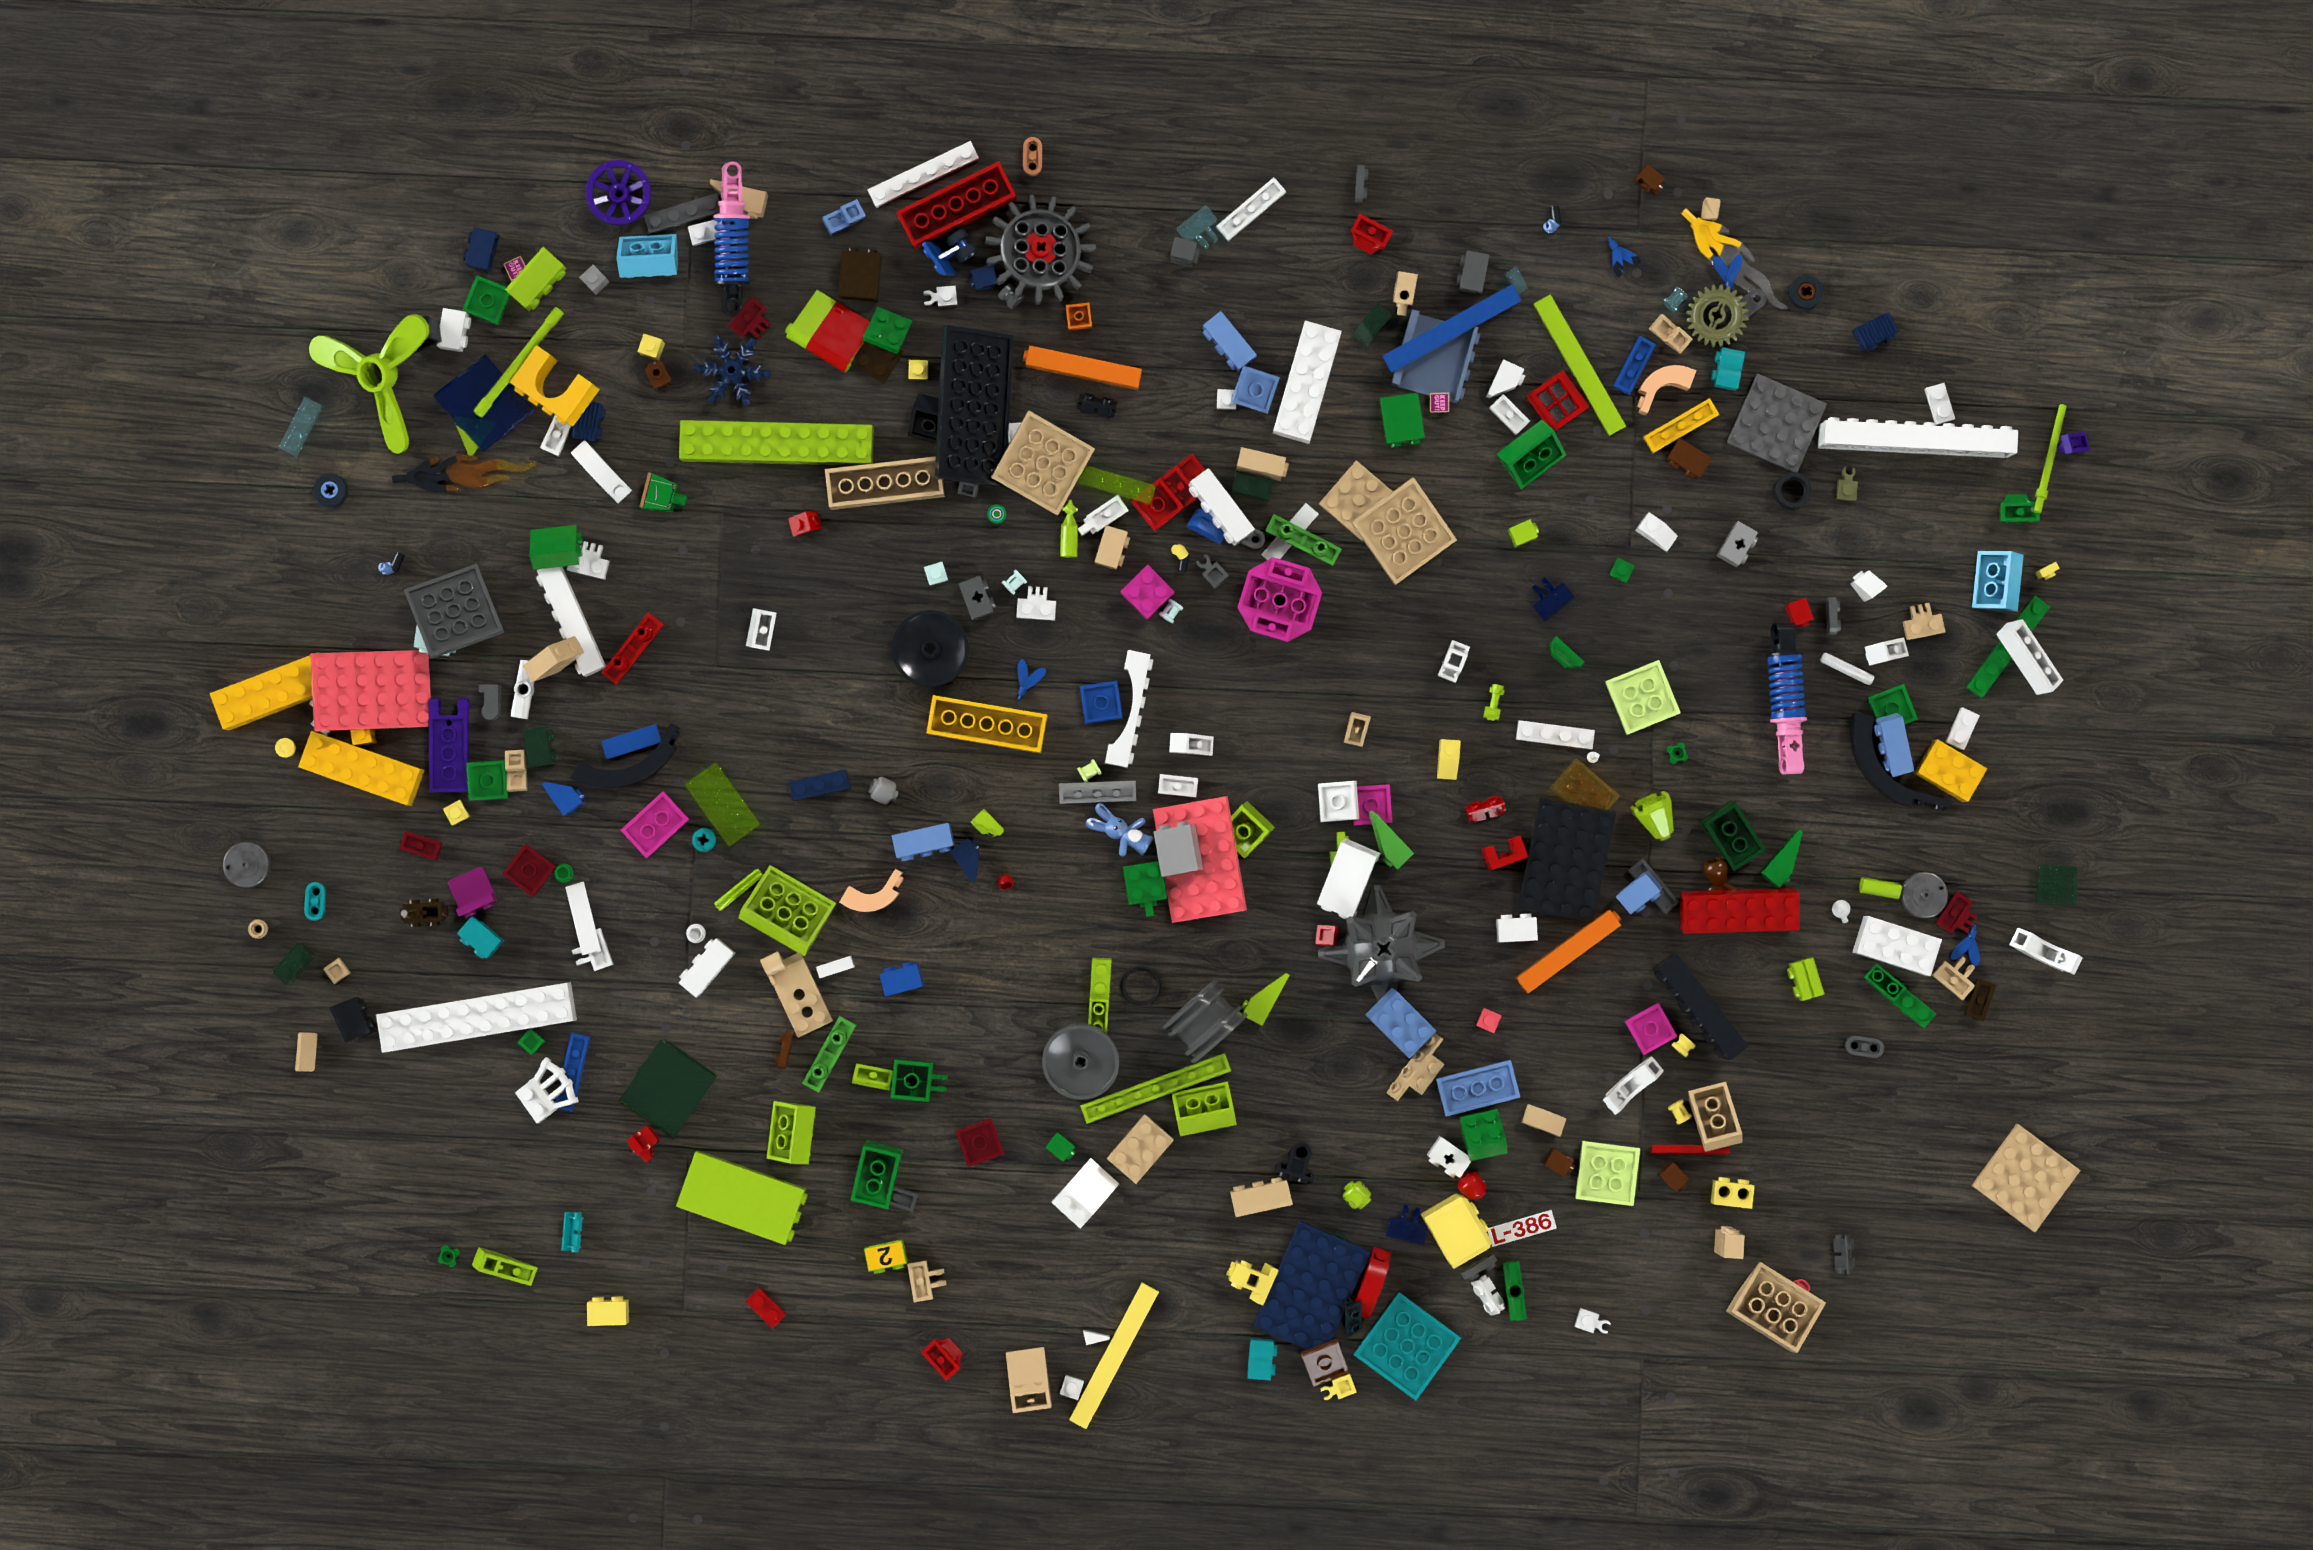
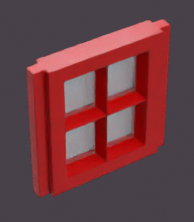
(1557, 401)

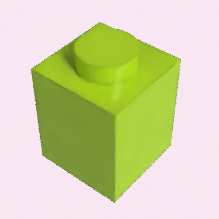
(1523, 533)

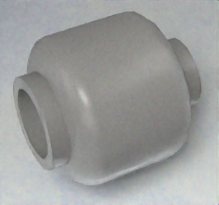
(883, 790)

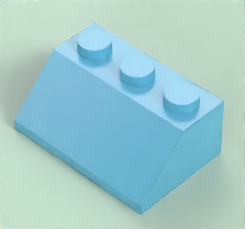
(647, 256)
(1997, 581)

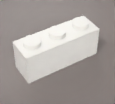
(706, 967)

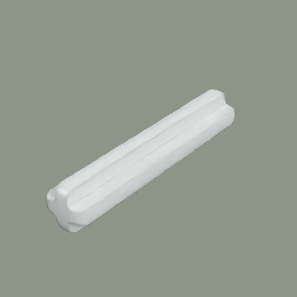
(1847, 668)

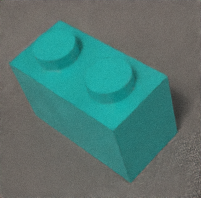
(480, 937)

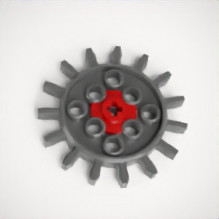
(1030, 276)

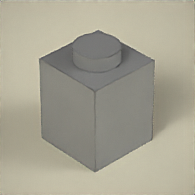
(594, 279)

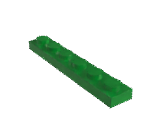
(1999, 656)

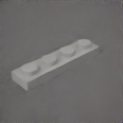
(1097, 792)

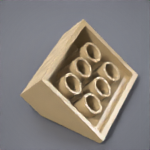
(1776, 1307)

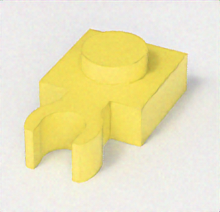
(1341, 1386)

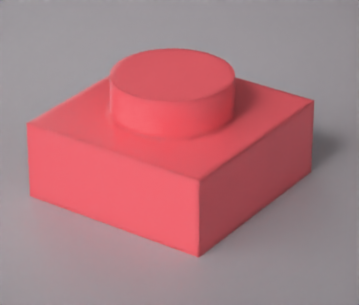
(1488, 1020)

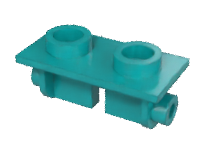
(571, 1231)

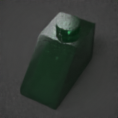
(1372, 325)

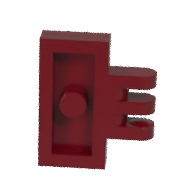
(749, 319)
(1956, 914)

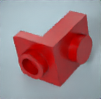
(804, 523)

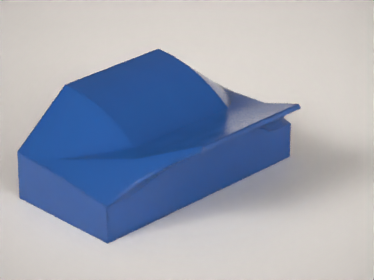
(1202, 524)

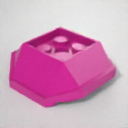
(1282, 579)

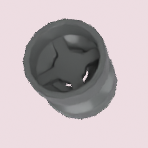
(1007, 294)

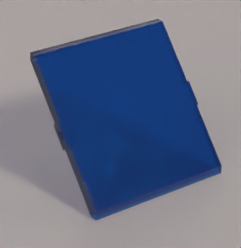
(466, 392)

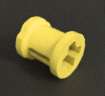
(1680, 1111)

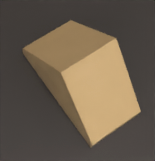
(1357, 729)

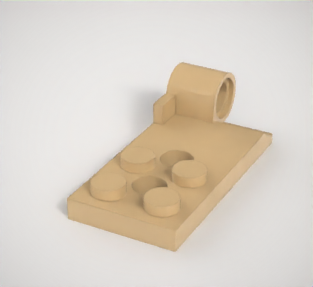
(786, 978)

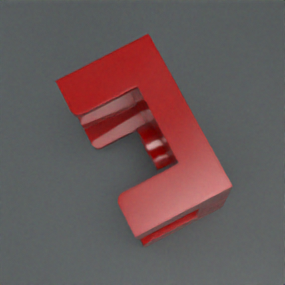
(1517, 848)

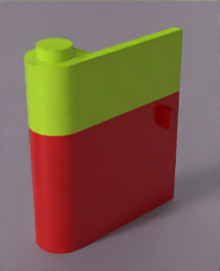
(828, 331)

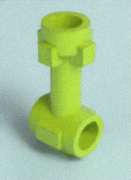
(1493, 713)

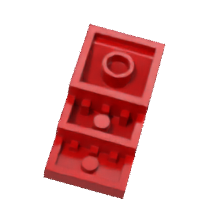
(1171, 493)

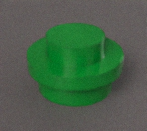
(563, 873)

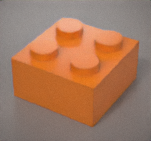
(1078, 316)

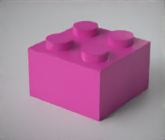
(1147, 592)

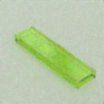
(1117, 484)

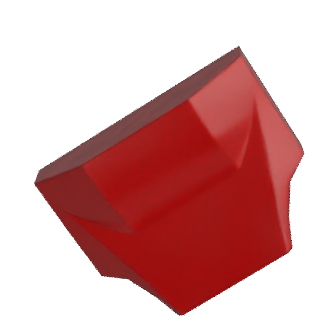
(1369, 235)
(943, 1357)

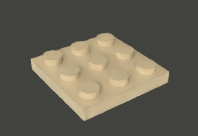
(1354, 495)

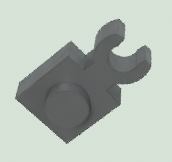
(1213, 573)

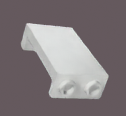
(1347, 878)

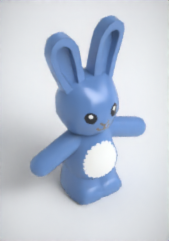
(1118, 829)

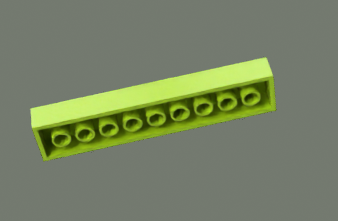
(776, 443)

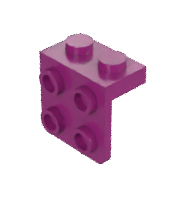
(472, 892)

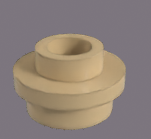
(252, 929)

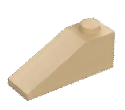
(754, 199)

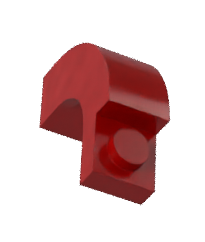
(1373, 1280)

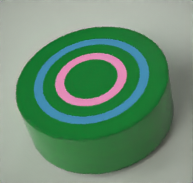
(996, 514)

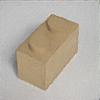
(1111, 548)

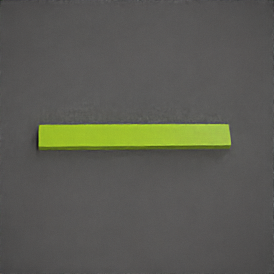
(1579, 365)
(1155, 1088)

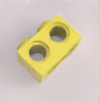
(1731, 1197)

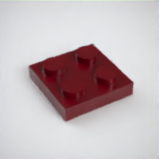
(529, 870)
(979, 1142)

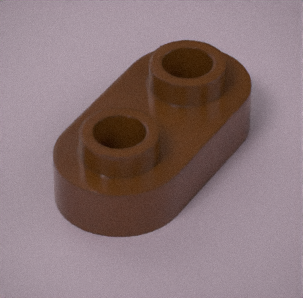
(783, 1056)

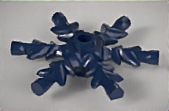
(740, 371)

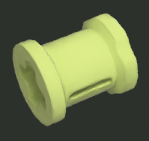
(1089, 770)

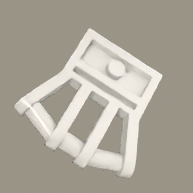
(538, 1100)

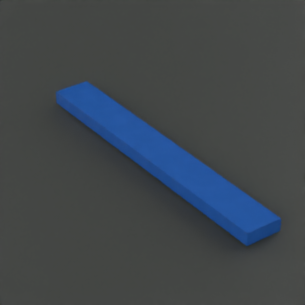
(1451, 328)

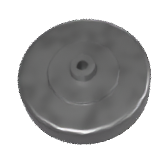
(247, 864)
(1924, 895)

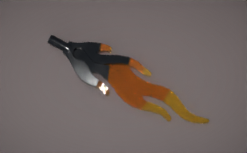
(453, 470)

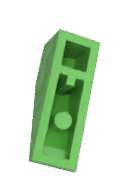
(1389, 844)

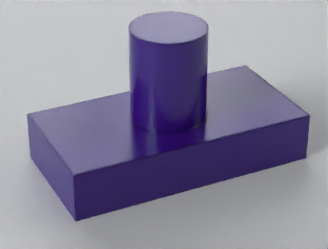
(2073, 443)

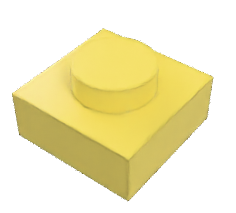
(918, 370)
(2048, 571)
(456, 812)

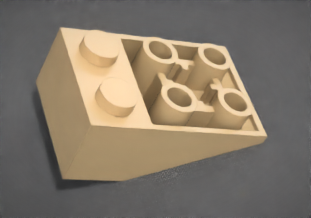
(1028, 1380)

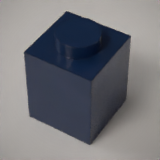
(983, 278)

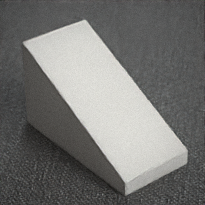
(1093, 1337)

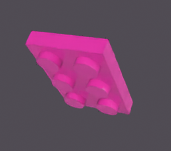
(655, 824)

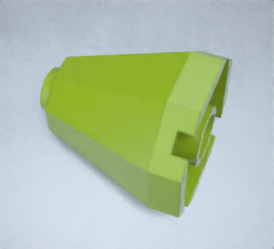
(1655, 814)

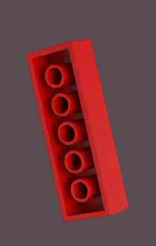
(956, 205)
(1739, 910)

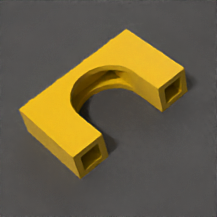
(567, 406)

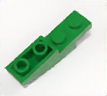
(1899, 996)

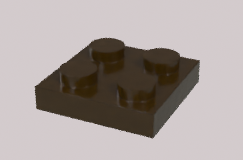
(876, 361)

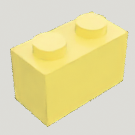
(607, 1312)

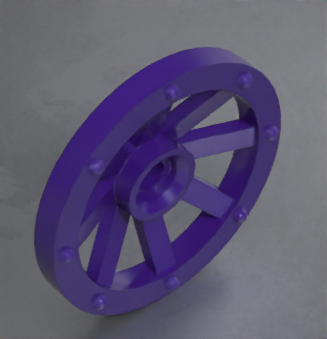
(615, 189)

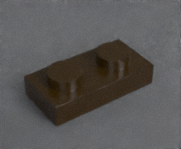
(1980, 1000)

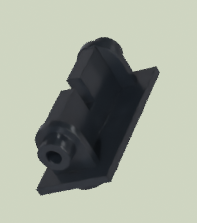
(1090, 402)
(1352, 1316)

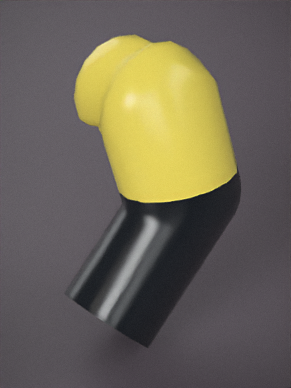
(1180, 551)

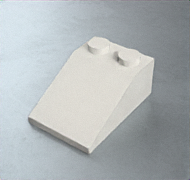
(1085, 1193)

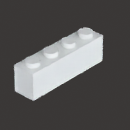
(1221, 507)
(2029, 657)

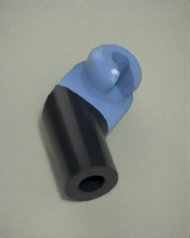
(1555, 220)
(392, 566)

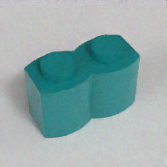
(1728, 368)
(1260, 1359)

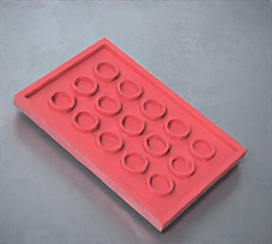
(370, 690)
(1219, 884)

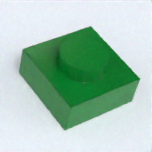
(1621, 570)
(531, 1041)

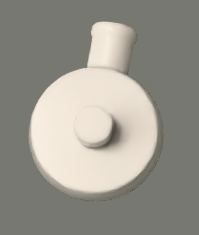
(1841, 910)

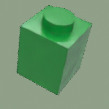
(1061, 1147)

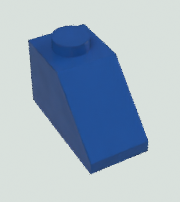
(565, 797)

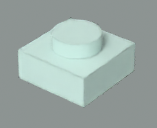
(936, 573)

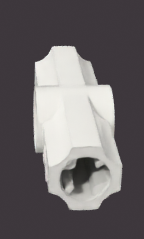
(521, 702)

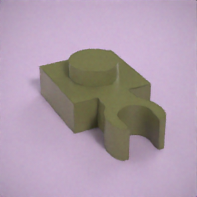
(1847, 488)

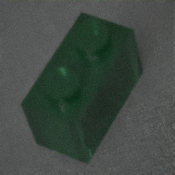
(1252, 487)
(539, 747)
(294, 963)

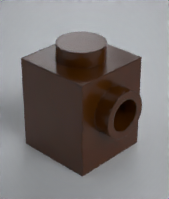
(658, 375)

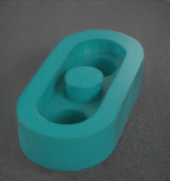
(313, 901)

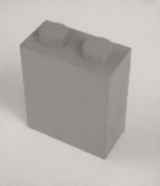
(1178, 849)

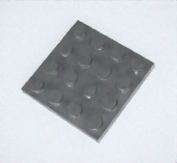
(1776, 423)

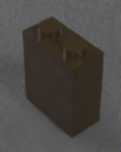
(860, 275)

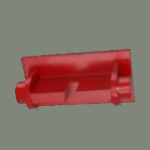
(1493, 805)

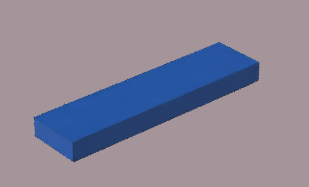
(574, 1065)

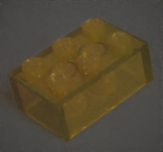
(1583, 787)

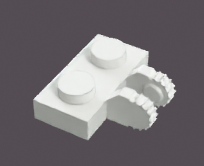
(599, 959)

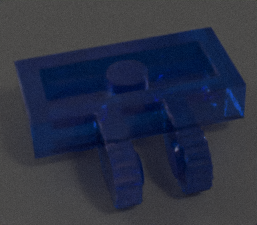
(1553, 601)
(1405, 1229)

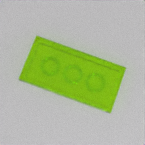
(722, 804)

